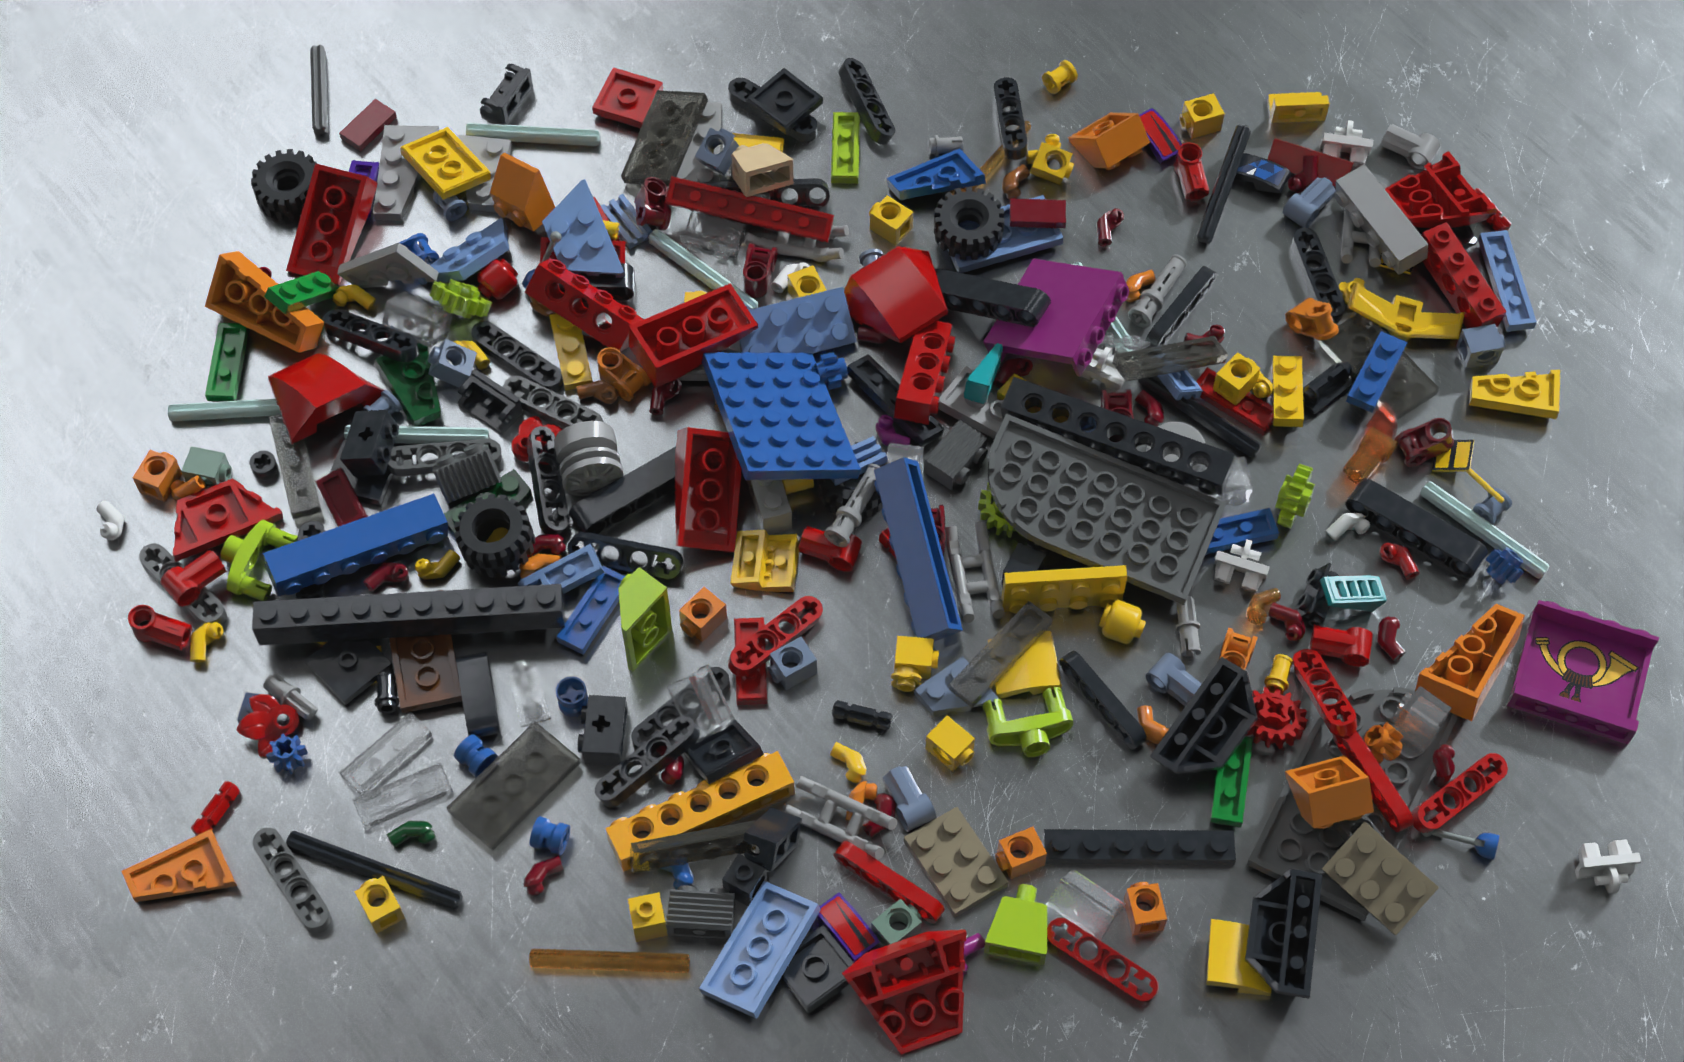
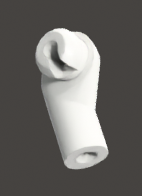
(781, 280)
(114, 520)
(1346, 522)

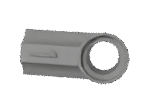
(1417, 149)

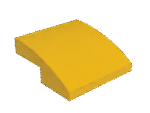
(765, 561)
(1033, 670)
(1227, 959)

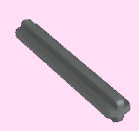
(319, 90)

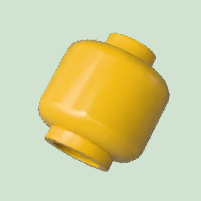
(1121, 622)

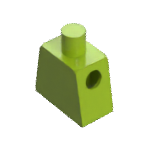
(1019, 928)

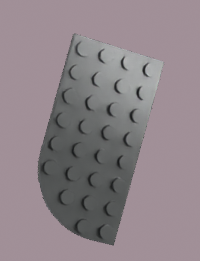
(1101, 508)
(1294, 844)

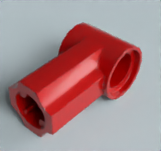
(1191, 172)
(841, 558)
(186, 583)
(160, 628)
(1350, 645)

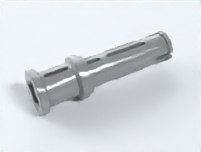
(1147, 307)
(850, 515)

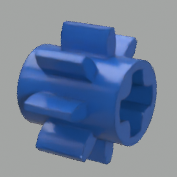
(832, 370)
(1504, 565)
(287, 753)

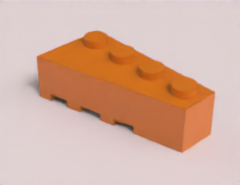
(239, 295)
(1473, 662)

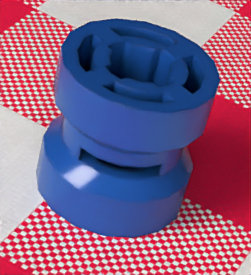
(569, 690)
(474, 755)
(549, 835)

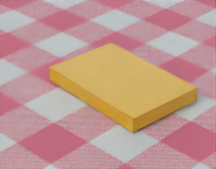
(445, 163)

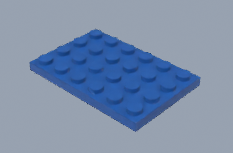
(780, 416)

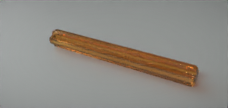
(609, 960)

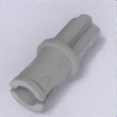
(1188, 628)
(289, 695)

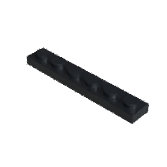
(1139, 847)

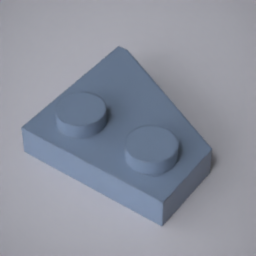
(938, 698)

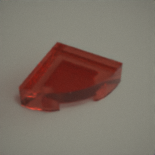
(1384, 420)

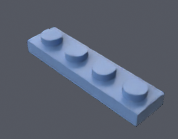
(1507, 280)

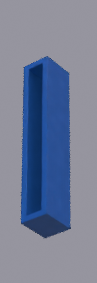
(356, 545)
(917, 549)

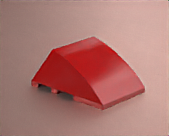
(1440, 196)
(896, 294)
(316, 391)
(914, 987)

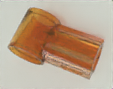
(1372, 451)

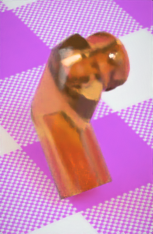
(1255, 611)

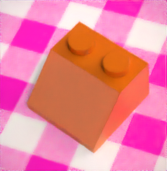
(1111, 139)
(520, 193)
(1330, 791)

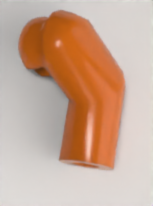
(1137, 281)
(183, 489)
(537, 562)
(1153, 729)
(861, 792)

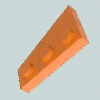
(181, 870)

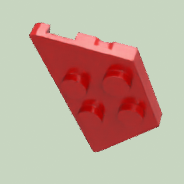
(215, 514)

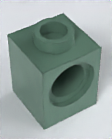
(207, 464)
(897, 912)

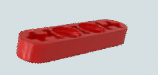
(773, 633)
(1320, 693)
(1382, 789)
(1459, 792)
(888, 881)
(1104, 956)

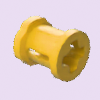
(1059, 77)

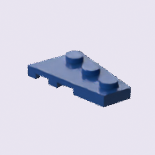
(937, 176)

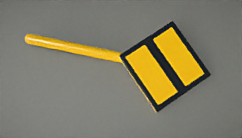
(1458, 460)

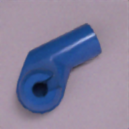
(682, 875)

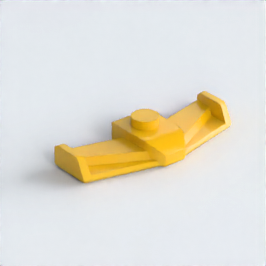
(1404, 316)

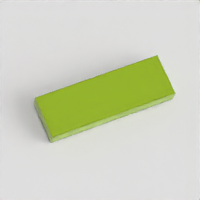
(845, 148)

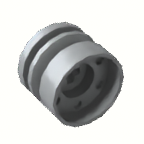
(587, 457)

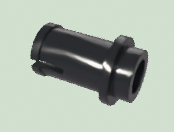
(386, 693)

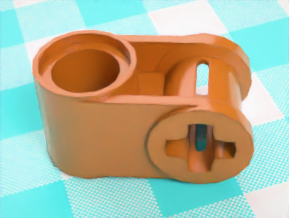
(1312, 319)
(624, 376)
(1238, 648)

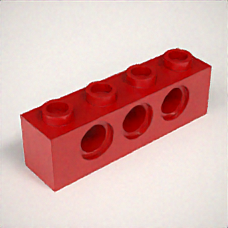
(1461, 279)
(569, 305)
(923, 373)

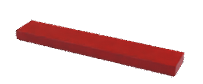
(750, 209)

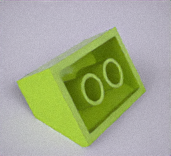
(643, 615)

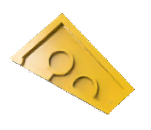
(1522, 394)

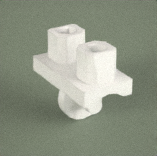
(1348, 141)
(1104, 370)
(1253, 571)
(1607, 869)

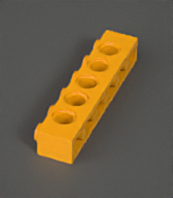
(719, 812)

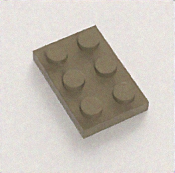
(955, 862)
(1380, 878)

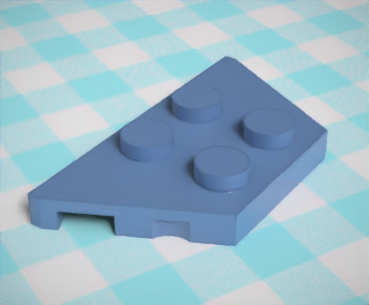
(584, 239)
(473, 254)

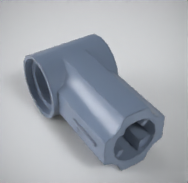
(1305, 207)
(1171, 677)
(911, 805)

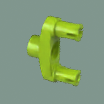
(244, 555)
(1031, 731)

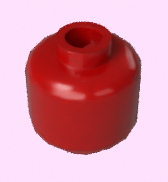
(497, 279)

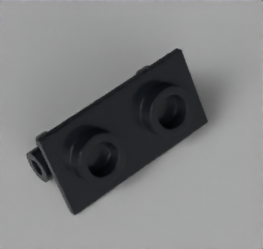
(1327, 386)
(1310, 603)

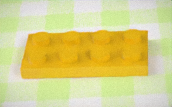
(1064, 588)

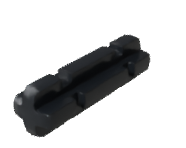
(862, 715)

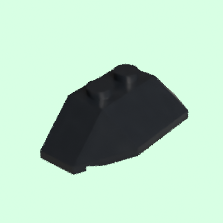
(1210, 722)
(1285, 932)

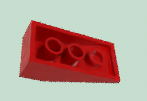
(331, 221)
(677, 338)
(706, 490)

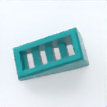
(982, 378)
(1356, 592)

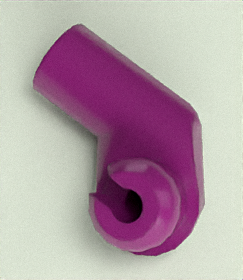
(887, 432)

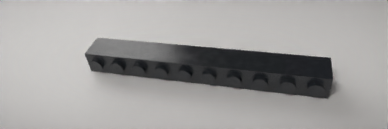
(408, 614)

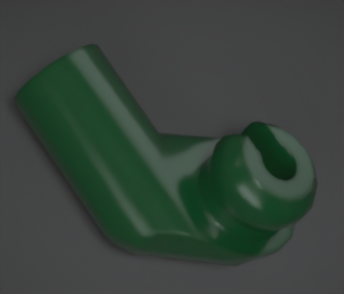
(410, 829)

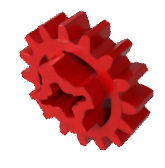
(1274, 718)

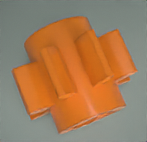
(1384, 742)

